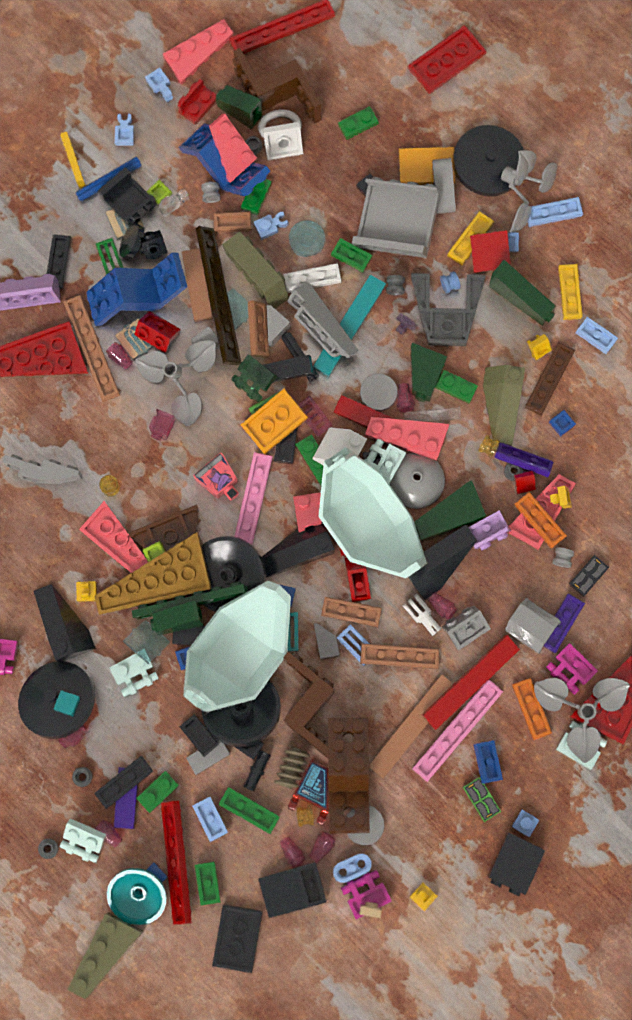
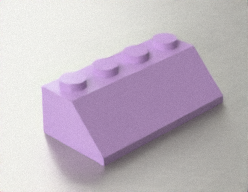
(29, 292)

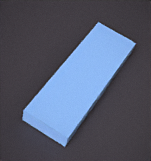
(555, 212)

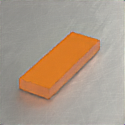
(540, 520)
(531, 709)

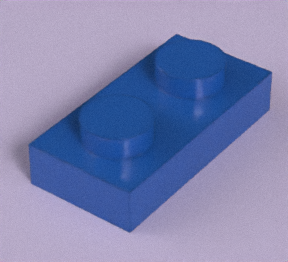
(488, 762)

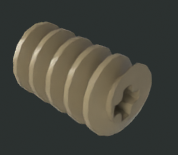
(292, 767)

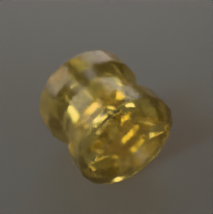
(488, 446)
(109, 482)
(305, 816)

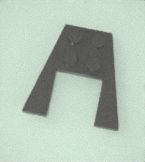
(447, 325)

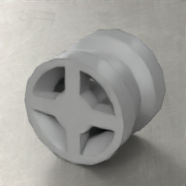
(210, 192)
(563, 557)

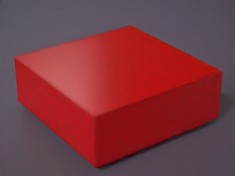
(524, 482)

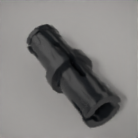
(257, 770)

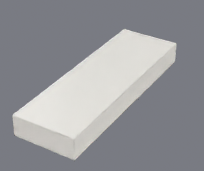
(315, 277)

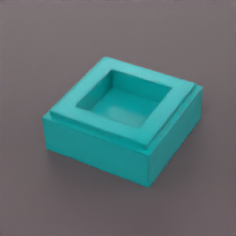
(67, 703)

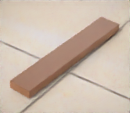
(91, 348)
(408, 730)

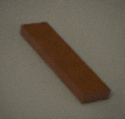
(549, 379)

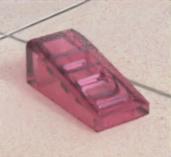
(318, 411)

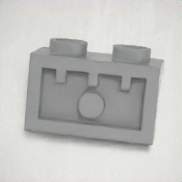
(466, 627)

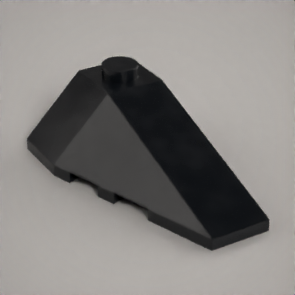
(298, 550)
(442, 561)
(64, 629)

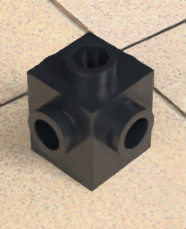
(153, 245)

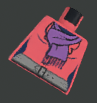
(218, 478)

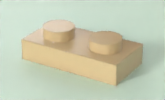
(370, 909)

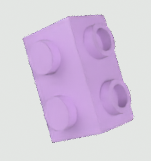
(490, 529)

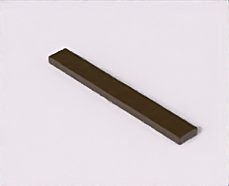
(218, 296)

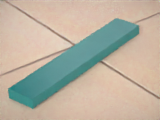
(353, 320)

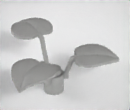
(515, 177)
(156, 365)
(582, 741)

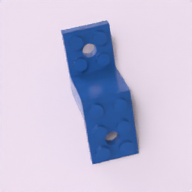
(203, 147)
(136, 289)

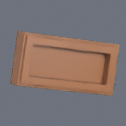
(232, 222)

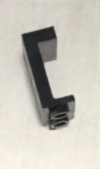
(127, 198)
(516, 864)

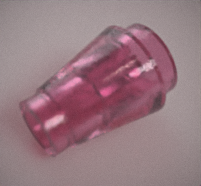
(119, 355)
(405, 399)
(443, 606)
(112, 835)
(322, 846)
(293, 854)

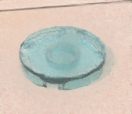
(306, 238)

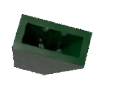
(240, 105)
(425, 371)
(177, 618)

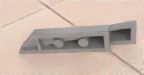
(320, 322)

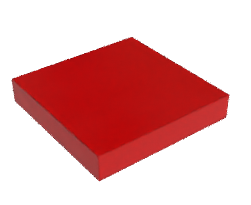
(489, 250)

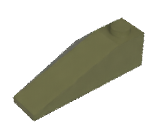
(502, 395)

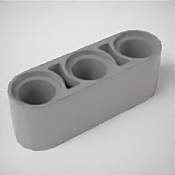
(444, 182)

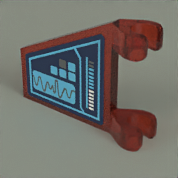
(314, 790)

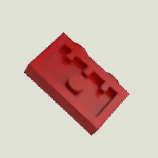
(196, 102)
(156, 331)

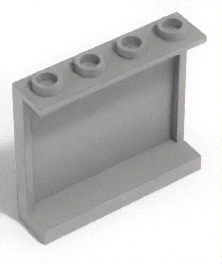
(397, 217)

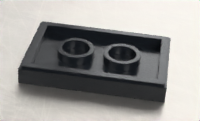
(237, 938)

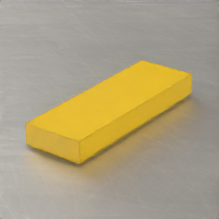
(73, 160)
(462, 248)
(570, 292)

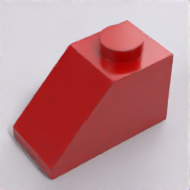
(357, 581)

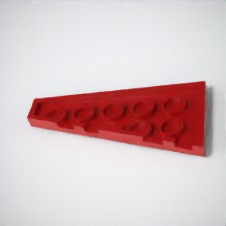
(43, 353)
(616, 723)

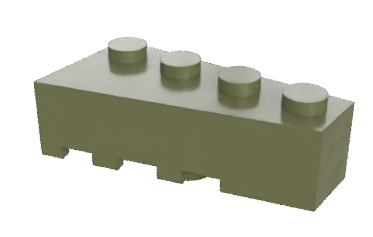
(256, 269)

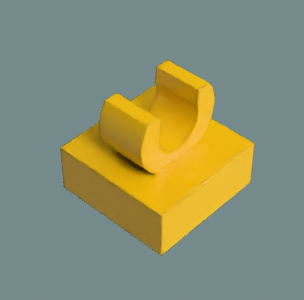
(539, 346)
(562, 497)
(86, 591)
(423, 896)

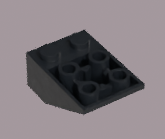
(292, 890)

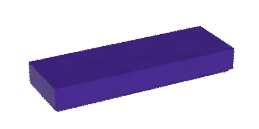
(524, 459)
(567, 615)
(126, 809)

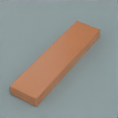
(197, 285)
(399, 656)

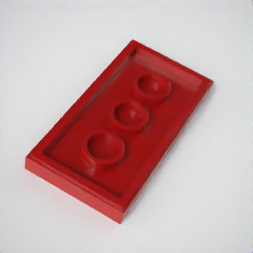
(447, 59)

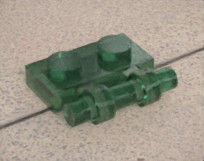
(257, 373)

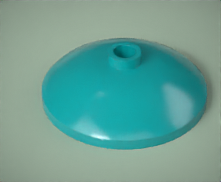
(135, 905)

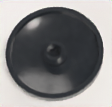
(483, 156)
(232, 561)
(40, 695)
(247, 721)

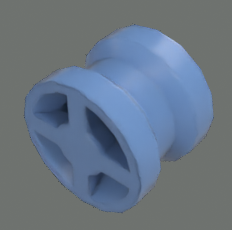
(450, 282)

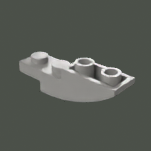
(48, 473)

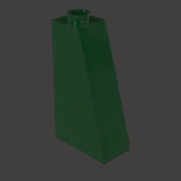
(521, 293)
(452, 513)

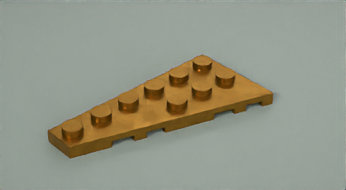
(169, 575)

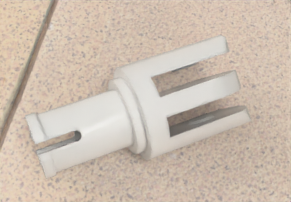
(424, 617)

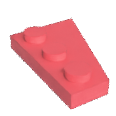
(232, 148)

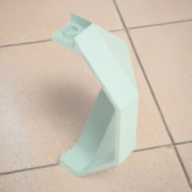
(368, 517)
(238, 649)

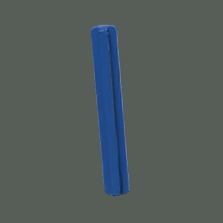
(94, 186)

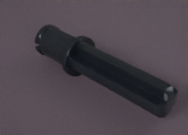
(296, 351)

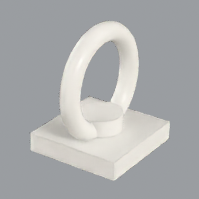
(281, 139)

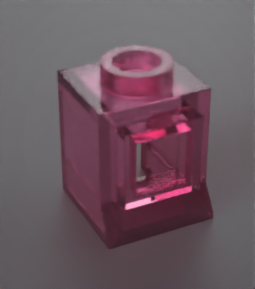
(161, 425)
(73, 739)

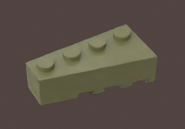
(104, 952)

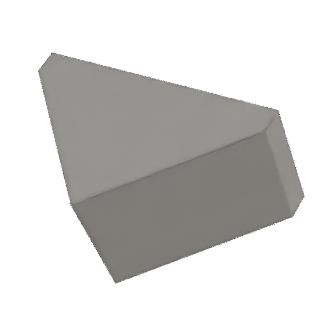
(276, 325)

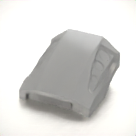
(532, 625)

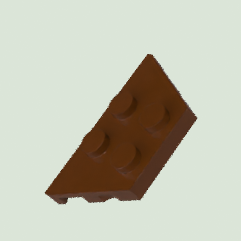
(168, 530)

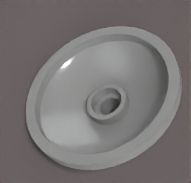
(422, 492)

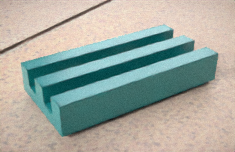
(296, 638)

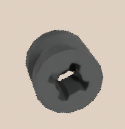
(395, 285)

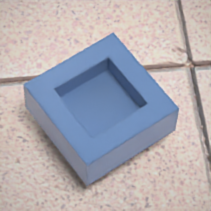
(513, 240)
(525, 823)

